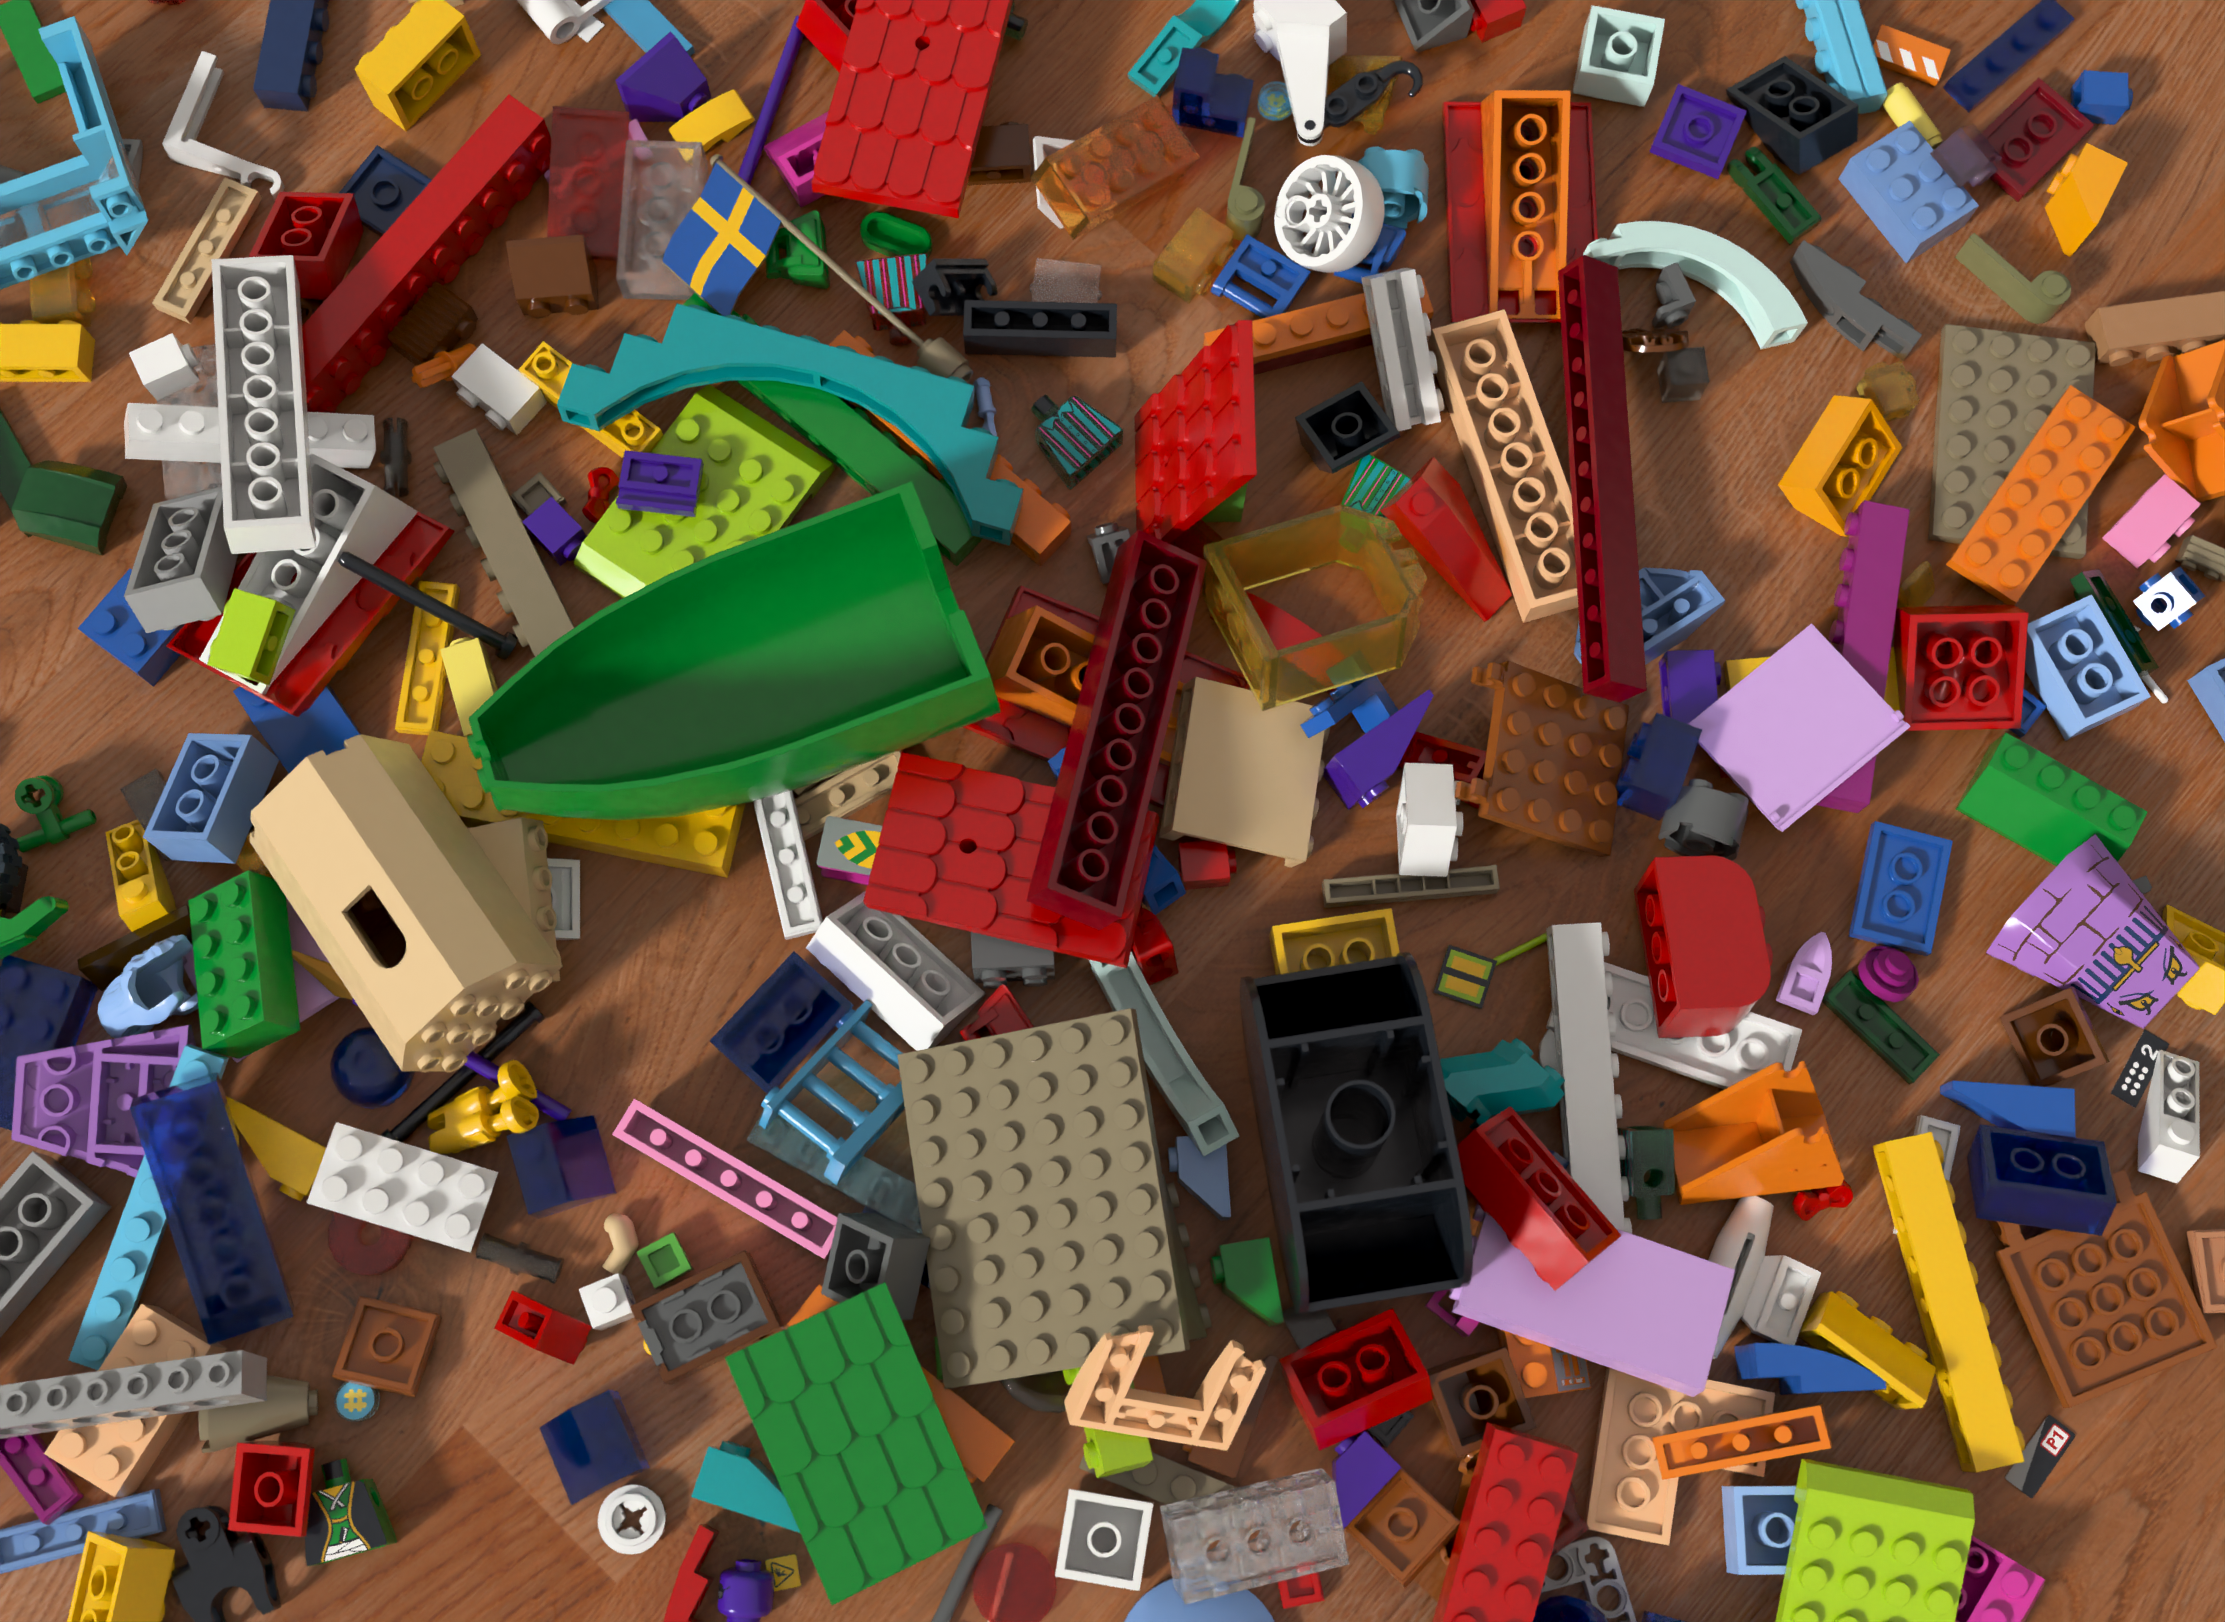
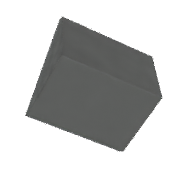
(1435, 21)

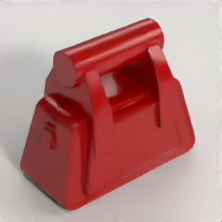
(1153, 949)
(998, 1015)

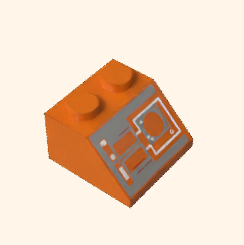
(1544, 1368)

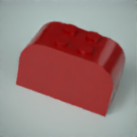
(1701, 944)

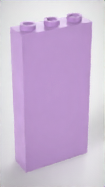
(1627, 1309)

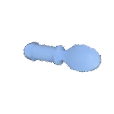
(985, 404)

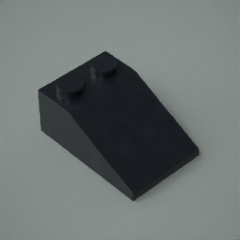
(1796, 114)

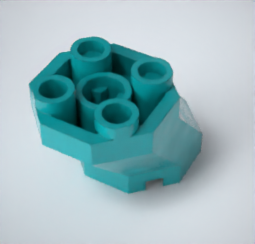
(1492, 1081)

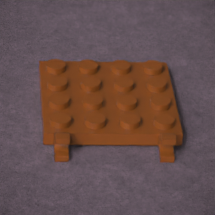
(1549, 758)
(2104, 1303)

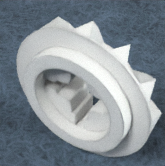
(612, 1516)

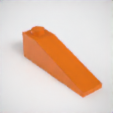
(1743, 1441)

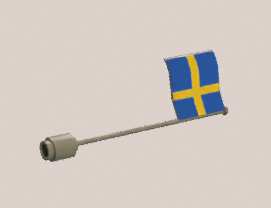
(729, 239)

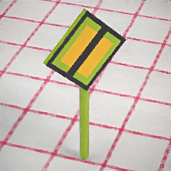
(1468, 975)

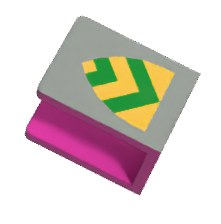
(848, 849)

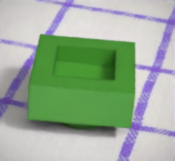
(664, 1260)

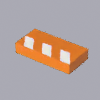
(1910, 55)

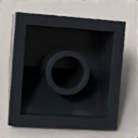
(1345, 429)

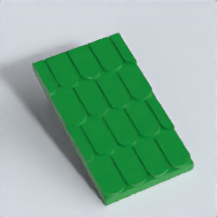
(857, 1442)

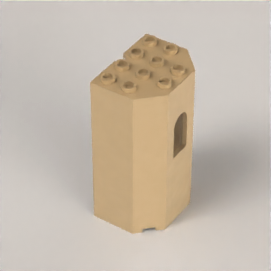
(385, 825)

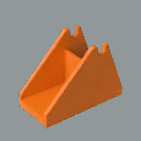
(2188, 420)
(1755, 1140)

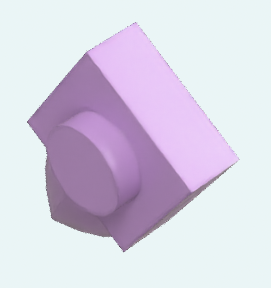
(1807, 975)

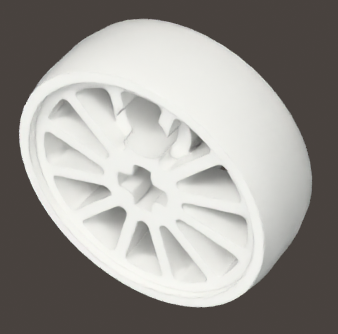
(1329, 213)

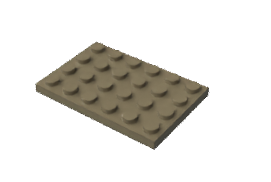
(1988, 408)

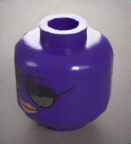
(746, 1591)

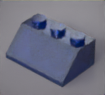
(781, 1023)

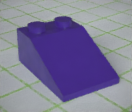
(1365, 765)

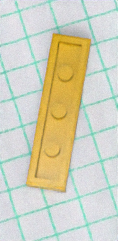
(424, 666)

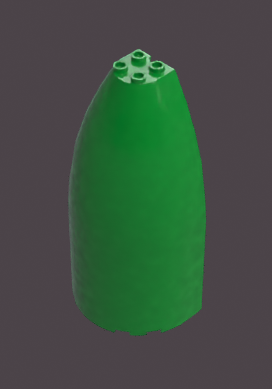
(743, 675)

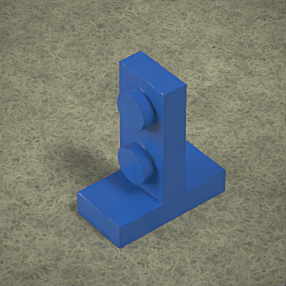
(1363, 698)

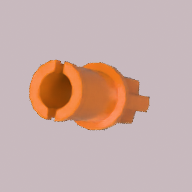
(441, 366)

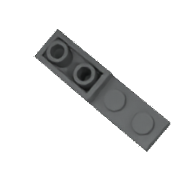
(1837, 297)

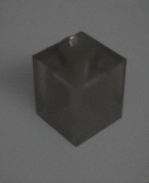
(1683, 375)

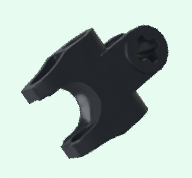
(219, 1563)

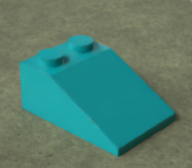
(742, 1485)

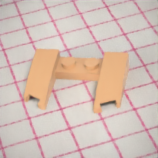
(1105, 1402)

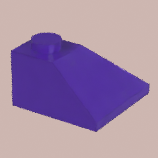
(663, 84)

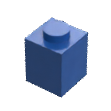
(2102, 96)

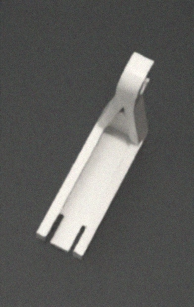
(188, 119)

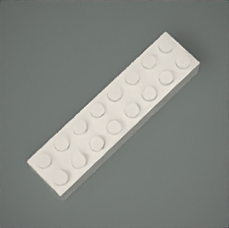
(262, 405)

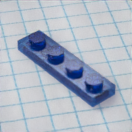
(2008, 53)

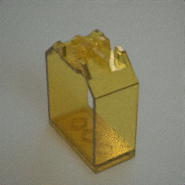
(1299, 546)

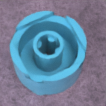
(1403, 183)

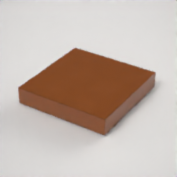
(387, 1346)
(1403, 1527)

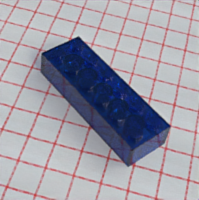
(212, 1207)

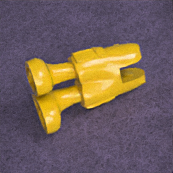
(473, 1115)

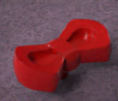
(601, 481)
(1810, 1203)

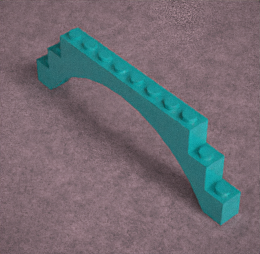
(717, 348)

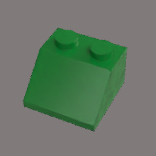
(1249, 1278)

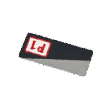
(2040, 1456)

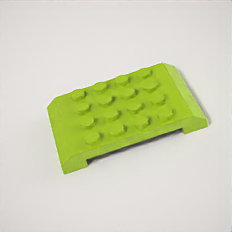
(748, 488)
(1875, 1548)

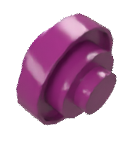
(1888, 973)

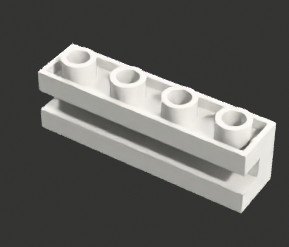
(1402, 348)

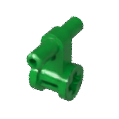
(54, 827)

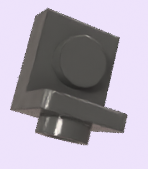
(1676, 294)
(1105, 545)

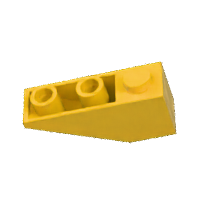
(138, 876)

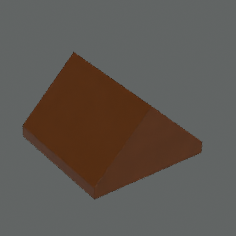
(2054, 1038)

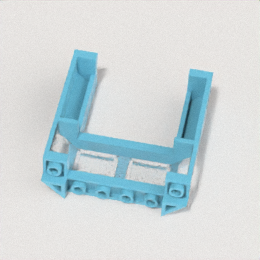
(83, 201)

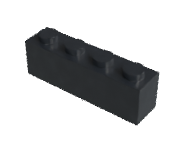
(1040, 328)

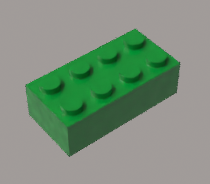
(243, 965)

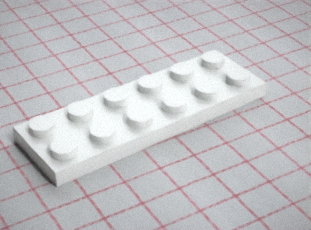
(1709, 1059)

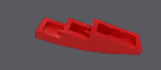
(692, 1583)

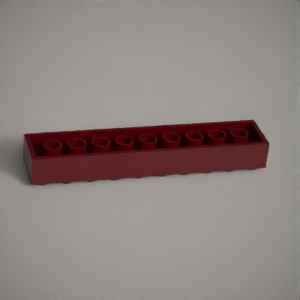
(1117, 732)

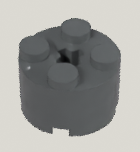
(1705, 821)

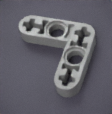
(1579, 1571)

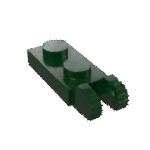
(1774, 195)

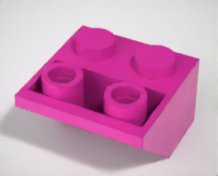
(796, 156)
(1996, 1587)

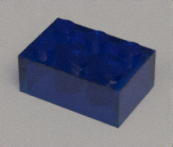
(2041, 1180)

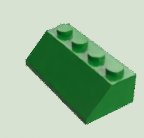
(2046, 803)

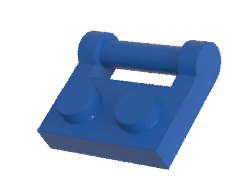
(1264, 270)

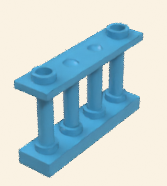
(866, 1126)

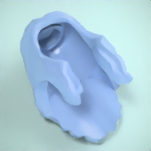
(148, 990)

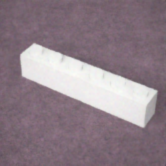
(194, 435)

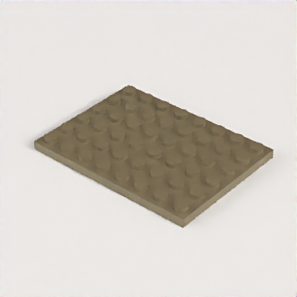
(1041, 1197)

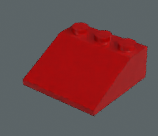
(1961, 666)

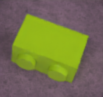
(251, 636)

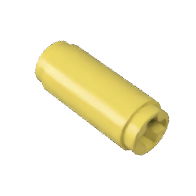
(1904, 107)

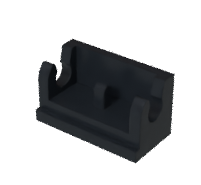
(949, 282)

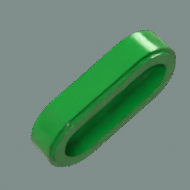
(894, 235)

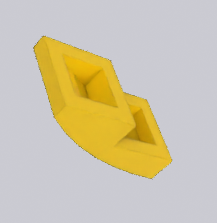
(715, 120)

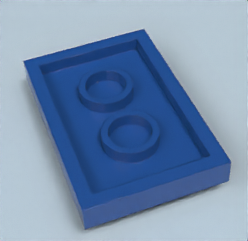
(1900, 888)

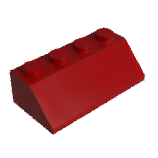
(1533, 1198)

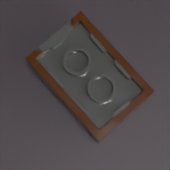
(707, 1317)

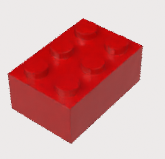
(318, 232)
(1356, 1379)

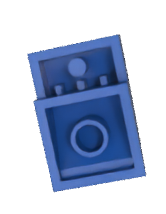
(1803, 1369)

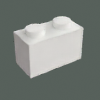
(498, 389)

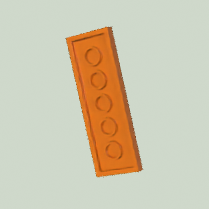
(2040, 496)

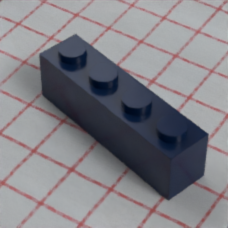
(291, 53)

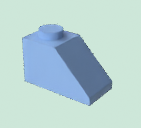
(1202, 1175)

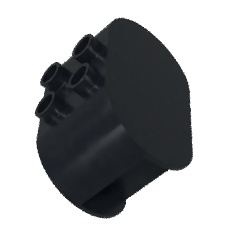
(1356, 1133)

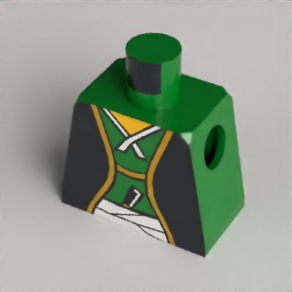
(345, 1517)

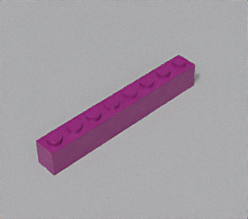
(1867, 616)

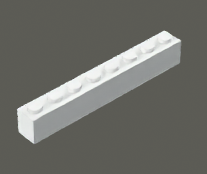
(1587, 1065)

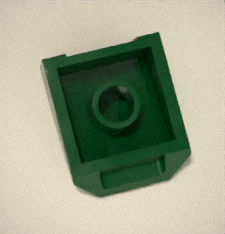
(68, 504)

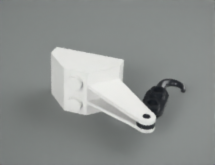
(1306, 41)

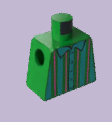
(1373, 485)

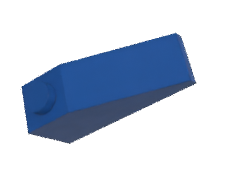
(2017, 1106)

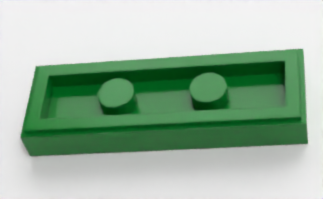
(39, 69)

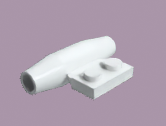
(1766, 1291)

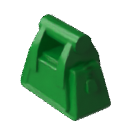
(801, 263)

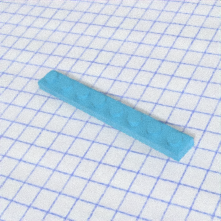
(133, 1243)

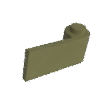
(1245, 203)
(2033, 300)

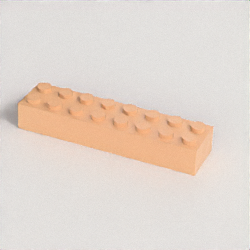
(1510, 460)

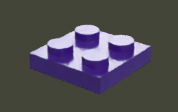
(1698, 131)

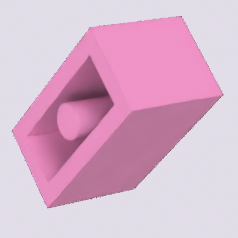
(2151, 521)

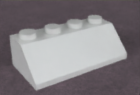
(896, 972)

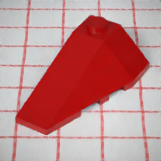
(1444, 530)

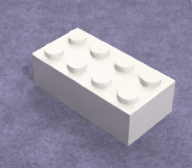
(402, 1187)

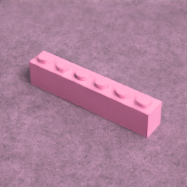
(728, 1178)

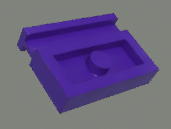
(660, 483)

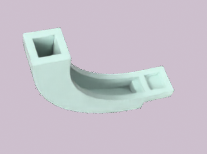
(1714, 262)
(1166, 1059)

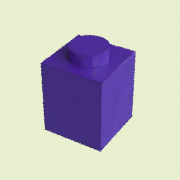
(555, 531)

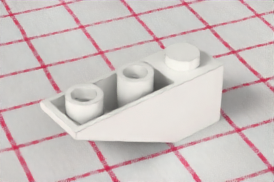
(2171, 1119)

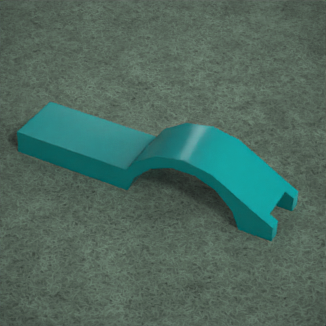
(1190, 29)

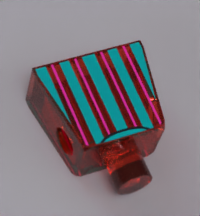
(891, 284)

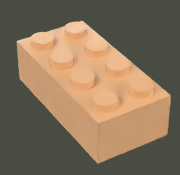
(122, 1452)

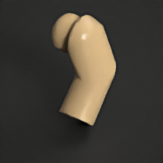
(623, 1240)

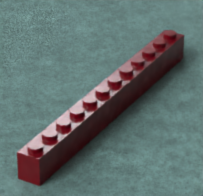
(1601, 481)

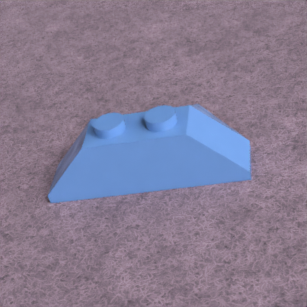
(1671, 608)

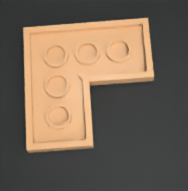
(1625, 1478)

